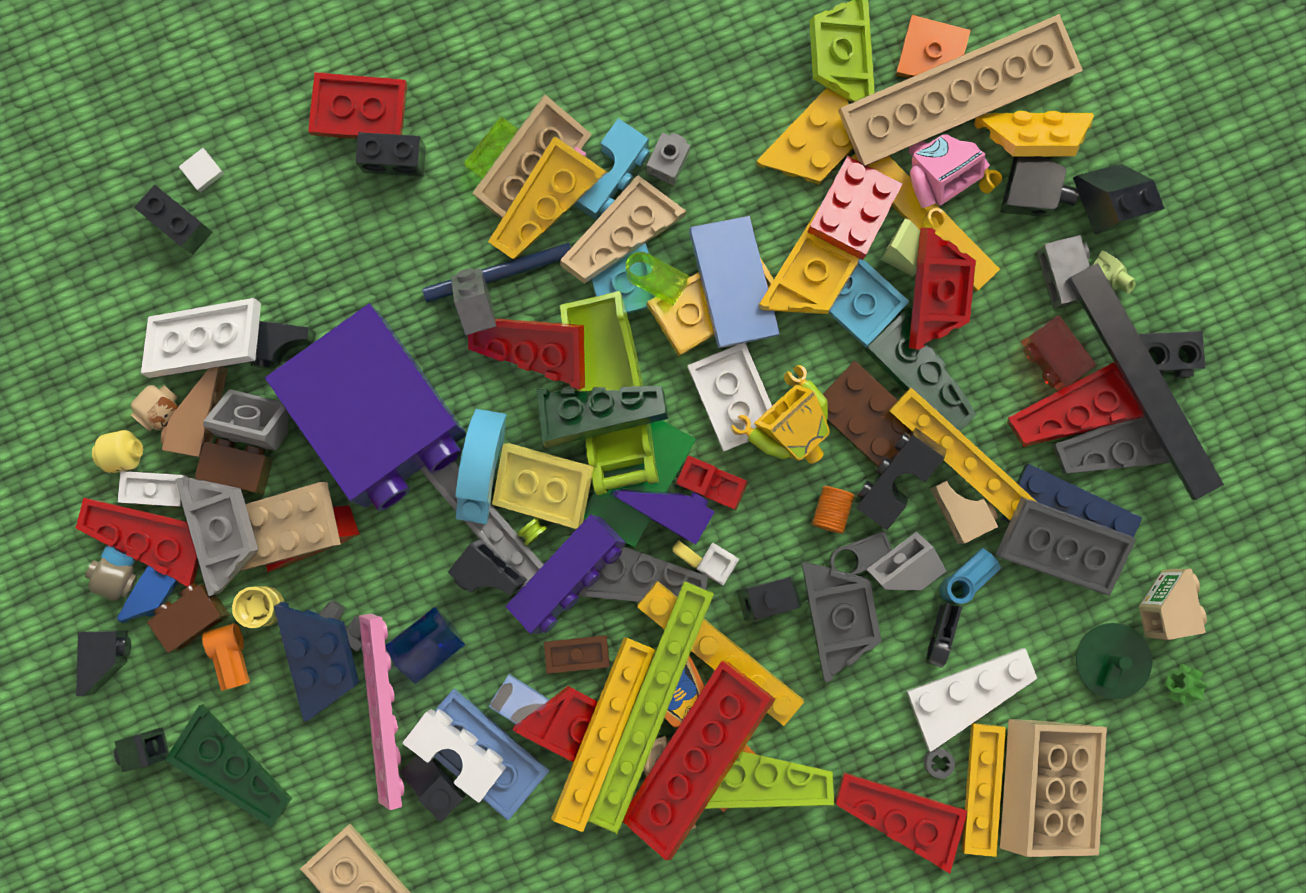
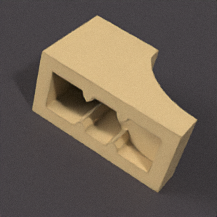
(964, 517)

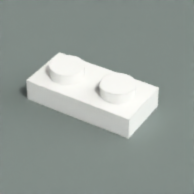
(149, 489)

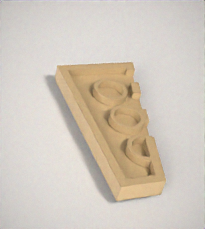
(625, 225)

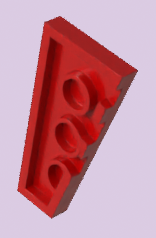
(537, 346)
(1080, 407)
(144, 536)
(913, 820)

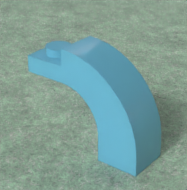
(478, 465)

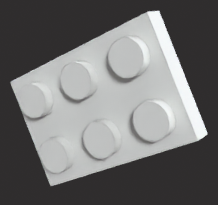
(730, 388)

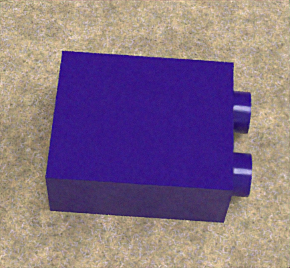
(368, 409)

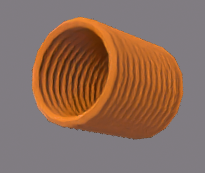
(833, 509)

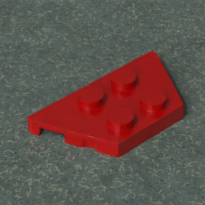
(941, 289)
(560, 723)

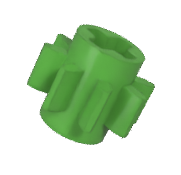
(1185, 685)

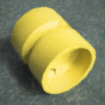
(255, 606)

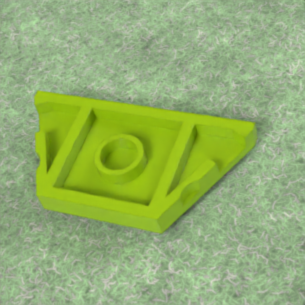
(843, 50)

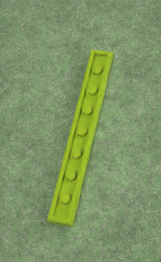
(650, 707)

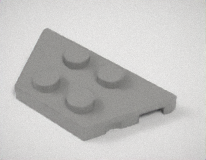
(218, 530)

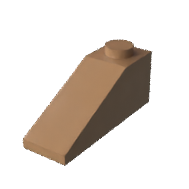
(185, 426)

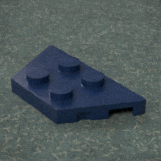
(317, 657)

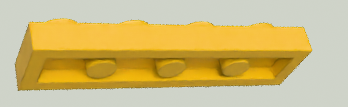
(983, 789)

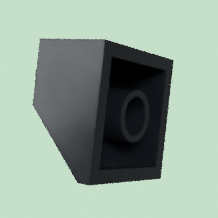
(1117, 197)

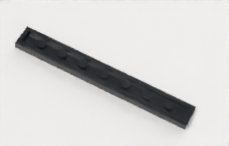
(1145, 382)

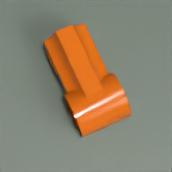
(225, 648)

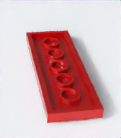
(697, 759)

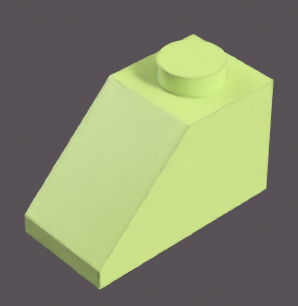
(903, 248)

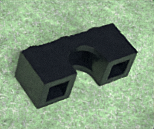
(915, 455)

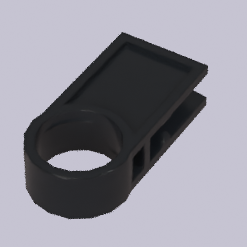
(943, 634)

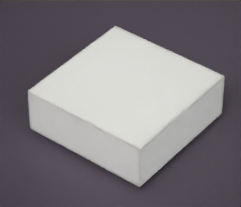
(201, 170)
(717, 564)

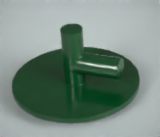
(1114, 661)

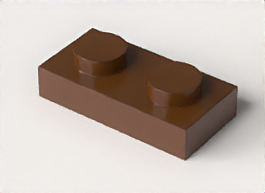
(576, 654)

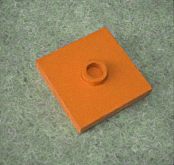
(930, 45)

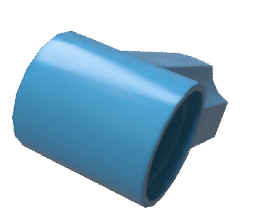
(971, 575)

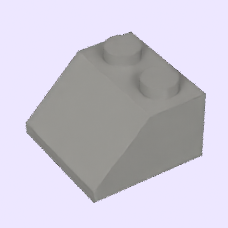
(249, 420)

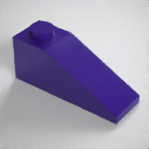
(675, 511)

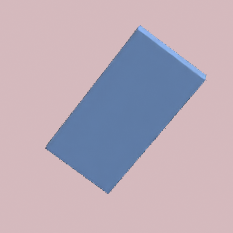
(733, 281)
(522, 769)

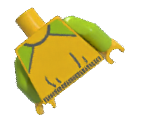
(793, 423)

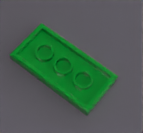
(670, 451)

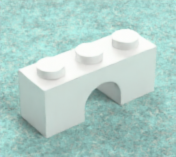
(479, 766)

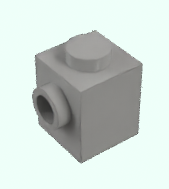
(668, 158)

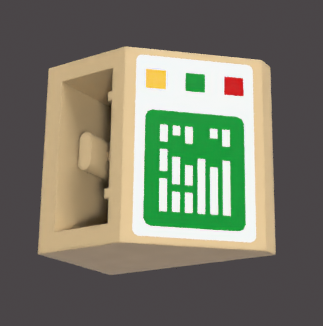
(1173, 606)

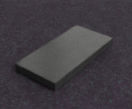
(1065, 546)

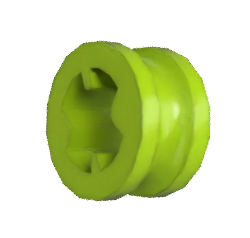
(532, 531)

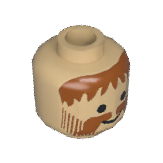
(154, 407)

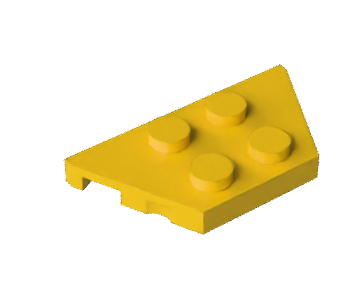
(1037, 133)
(812, 142)
(810, 277)

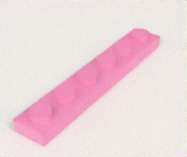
(382, 722)

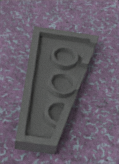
(1111, 447)
(636, 573)

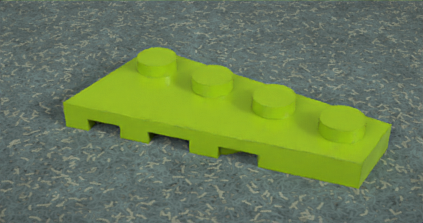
(772, 783)

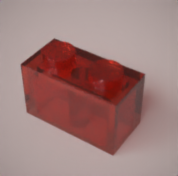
(1057, 354)

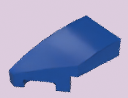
(147, 595)

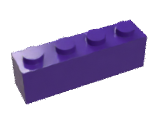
(566, 575)

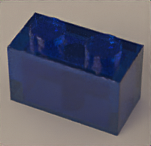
(424, 645)

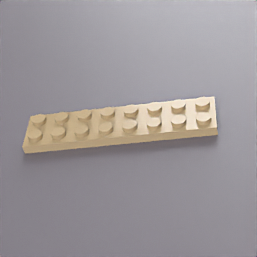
(960, 90)

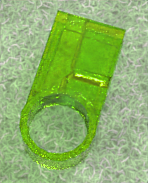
(661, 282)

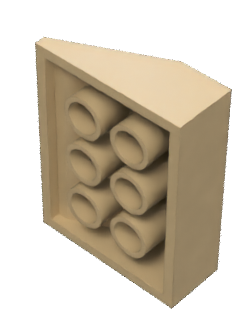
(1053, 788)

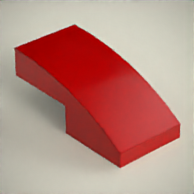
(712, 483)

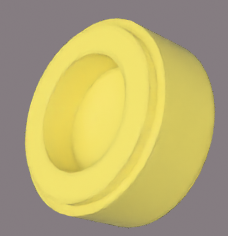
(687, 554)

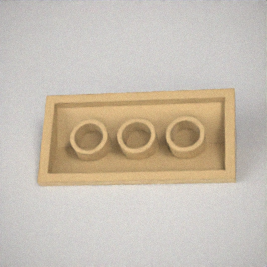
(524, 151)

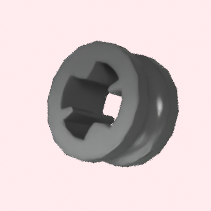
(950, 764)

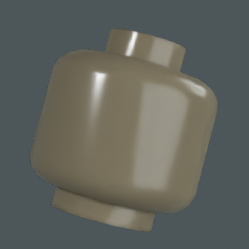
(110, 580)

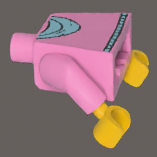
(945, 170)

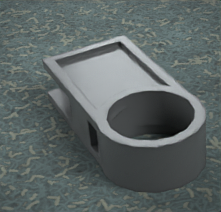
(866, 551)

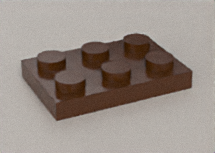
(862, 415)

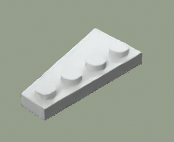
(965, 696)

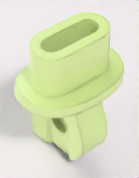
(1115, 272)

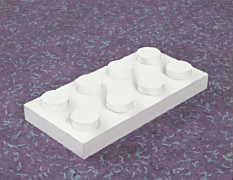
(201, 338)

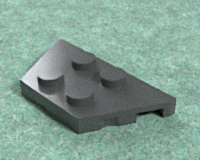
(841, 616)

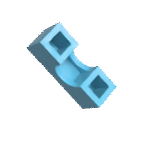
(626, 149)

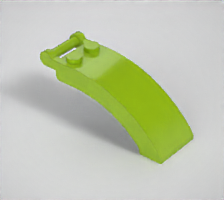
(612, 364)

